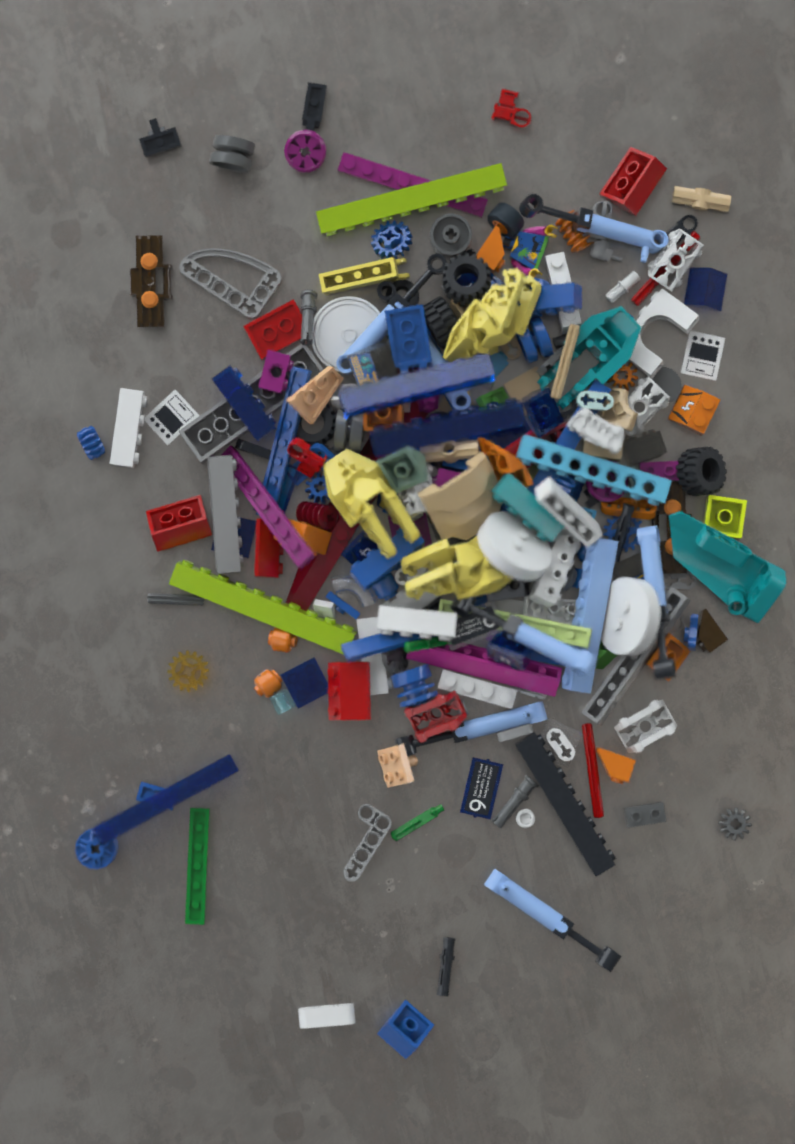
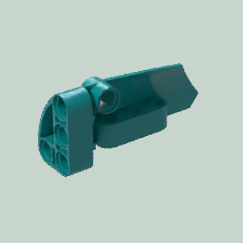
(726, 567)

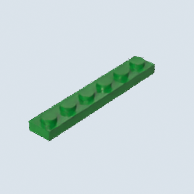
(197, 866)

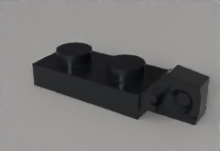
(314, 105)

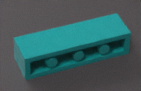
(526, 506)

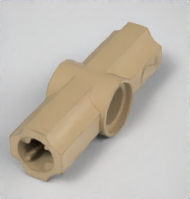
(701, 199)
(461, 449)

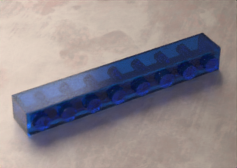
(416, 385)
(447, 427)
(165, 800)

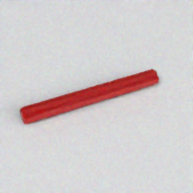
(651, 284)
(592, 768)

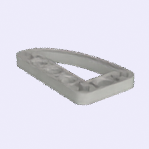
(230, 290)

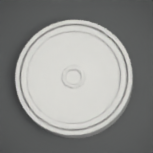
(339, 326)
(514, 547)
(630, 617)

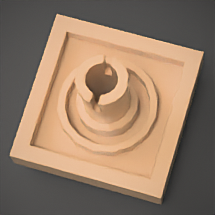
(396, 765)

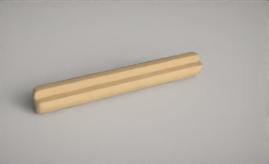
(565, 361)

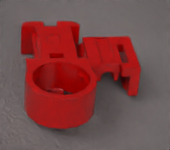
(506, 109)
(309, 460)

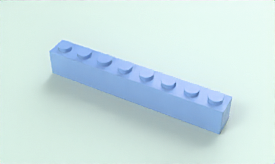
(592, 605)

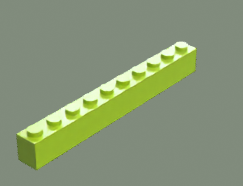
(411, 198)
(260, 606)

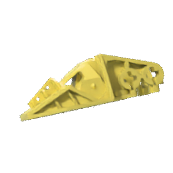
(494, 318)
(351, 483)
(467, 578)

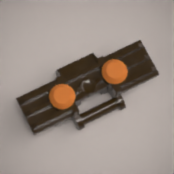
(143, 281)
(674, 503)

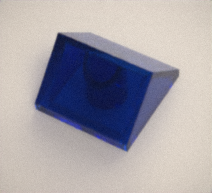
(705, 288)

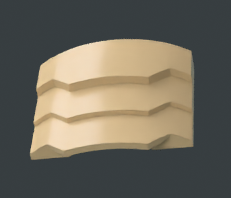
(463, 502)

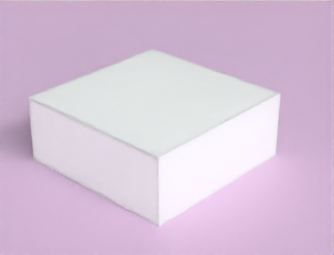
(324, 609)

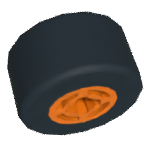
(506, 218)

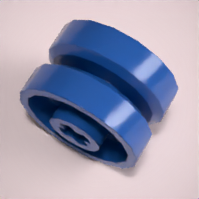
(537, 338)

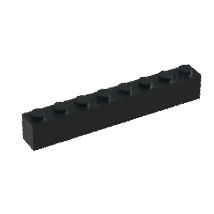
(565, 804)

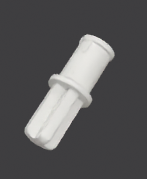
(623, 286)

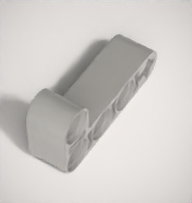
(364, 845)

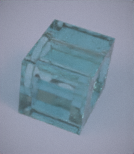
(282, 701)

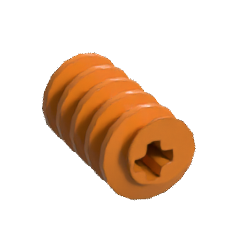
(576, 239)

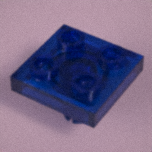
(305, 682)

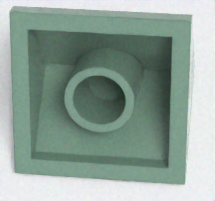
(404, 468)

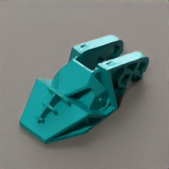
(611, 341)

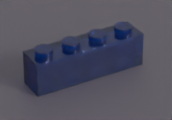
(244, 403)

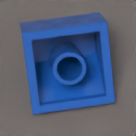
(405, 1029)

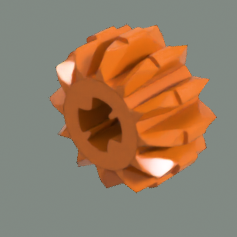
(623, 382)

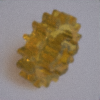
(184, 662)

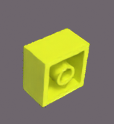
(725, 515)

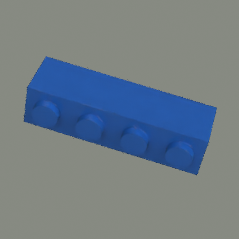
(558, 298)
(378, 566)

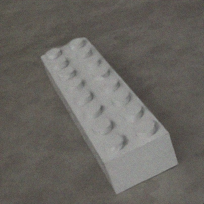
(223, 426)

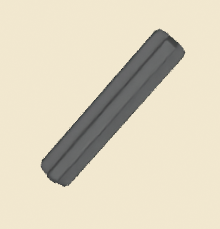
(175, 599)

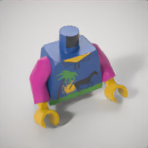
(529, 248)

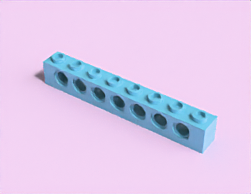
(659, 485)

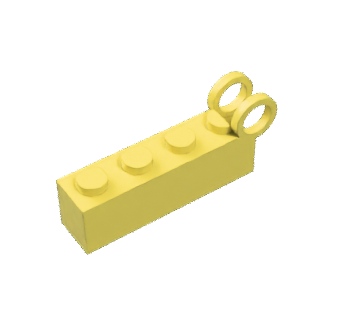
(362, 275)

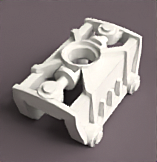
(670, 250)
(650, 409)
(597, 430)
(411, 500)
(650, 736)

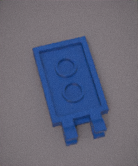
(408, 337)

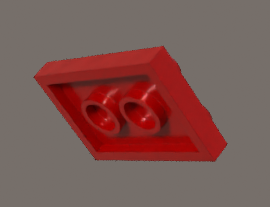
(275, 329)

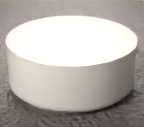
(525, 818)

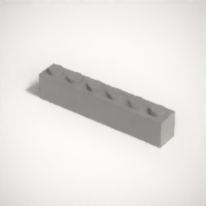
(223, 511)

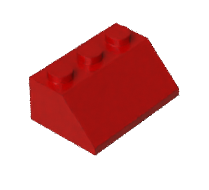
(633, 181)
(178, 523)
(267, 552)
(349, 691)

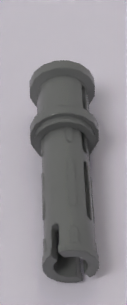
(308, 311)
(520, 794)

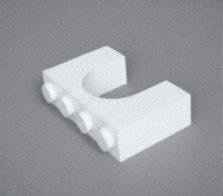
(662, 307)

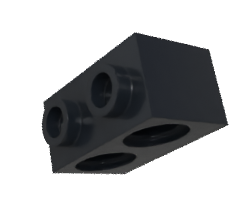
(509, 591)

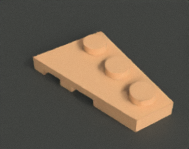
(314, 395)

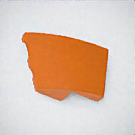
(505, 462)

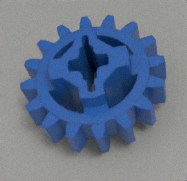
(391, 239)
(631, 531)

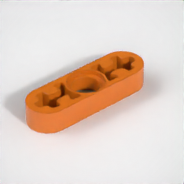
(639, 514)

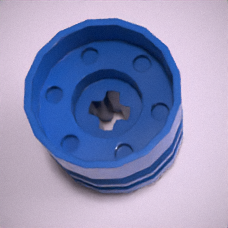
(414, 686)
(95, 860)

